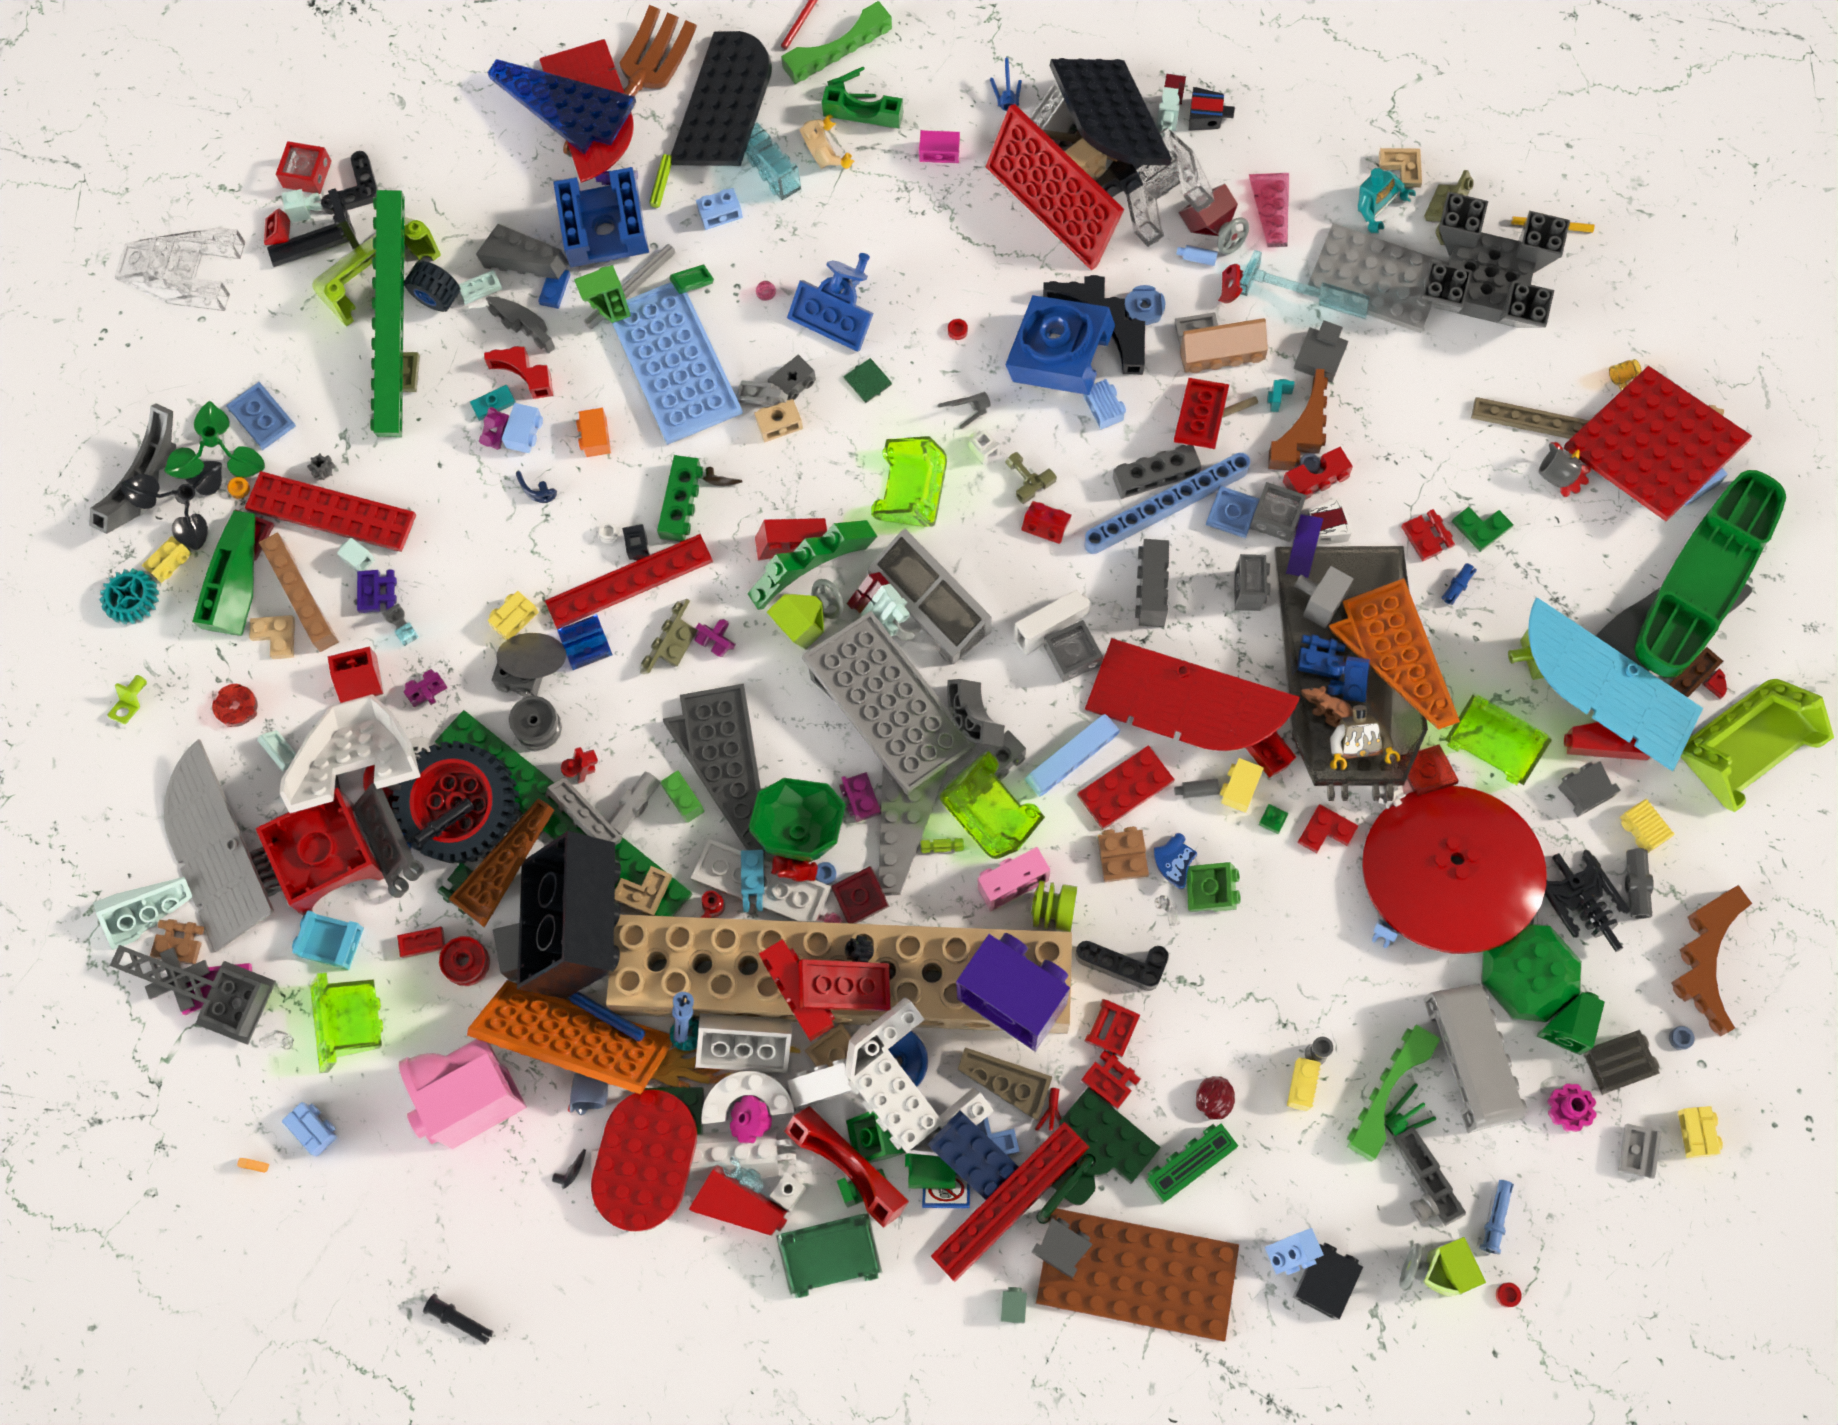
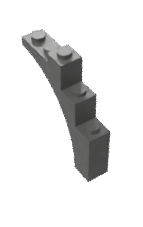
(151, 458)

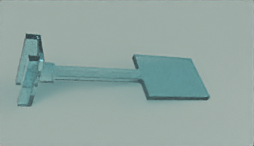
(1329, 295)

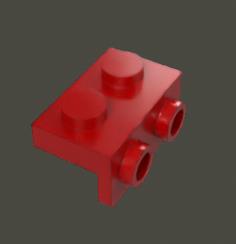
(1046, 522)
(1272, 754)

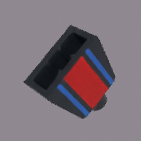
(1208, 110)

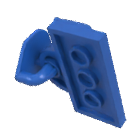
(830, 310)

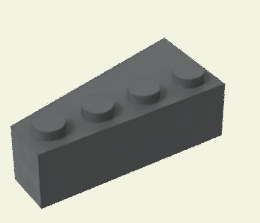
(521, 253)
(1154, 581)

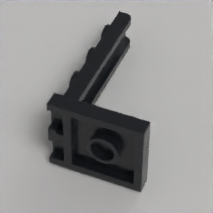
(320, 239)

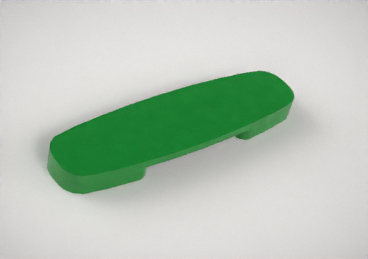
(1709, 573)

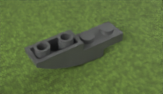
(521, 318)

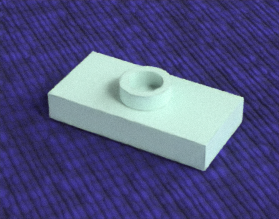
(479, 287)
(277, 748)

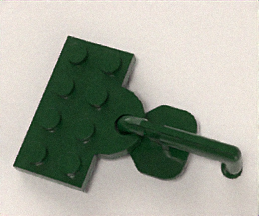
(1112, 1145)

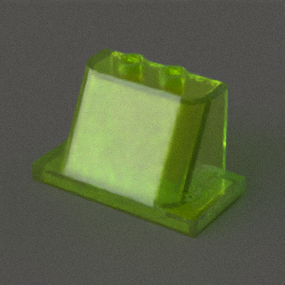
(344, 1019)

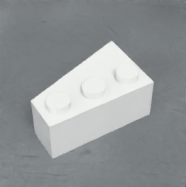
(819, 1085)

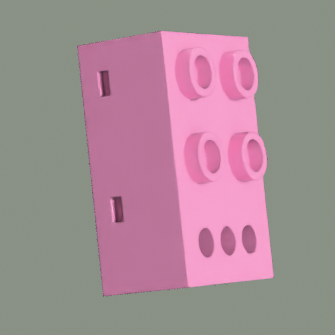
(1012, 878)

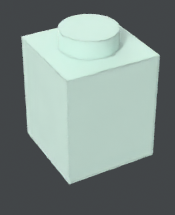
(355, 555)

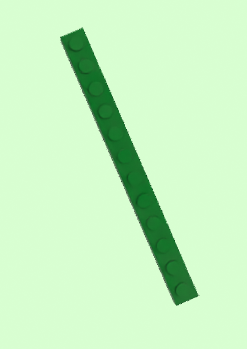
(388, 313)

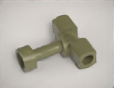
(1032, 481)

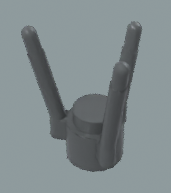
(978, 402)

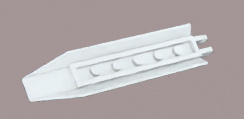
(719, 1147)

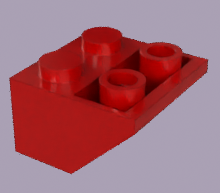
(355, 674)

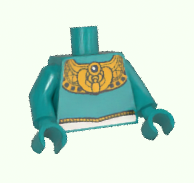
(1377, 194)

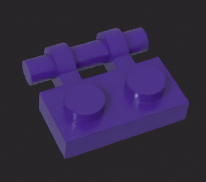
(369, 590)

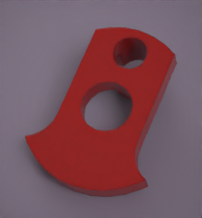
(1231, 273)

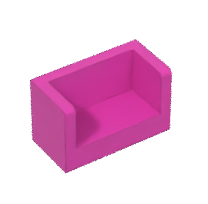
(939, 146)

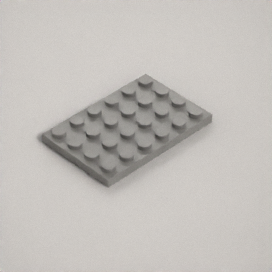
(1378, 269)

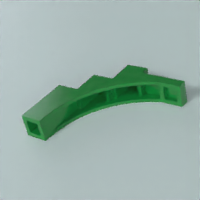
(812, 552)

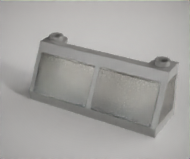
(933, 597)

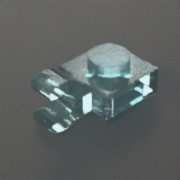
(748, 1178)

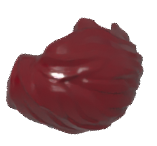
(1215, 1097)

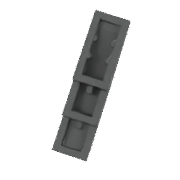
(1428, 1175)

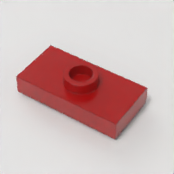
(421, 942)

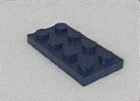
(973, 1155)

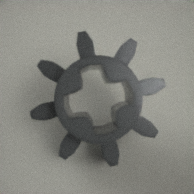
(321, 466)

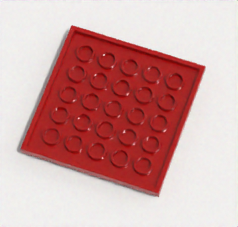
(1657, 443)

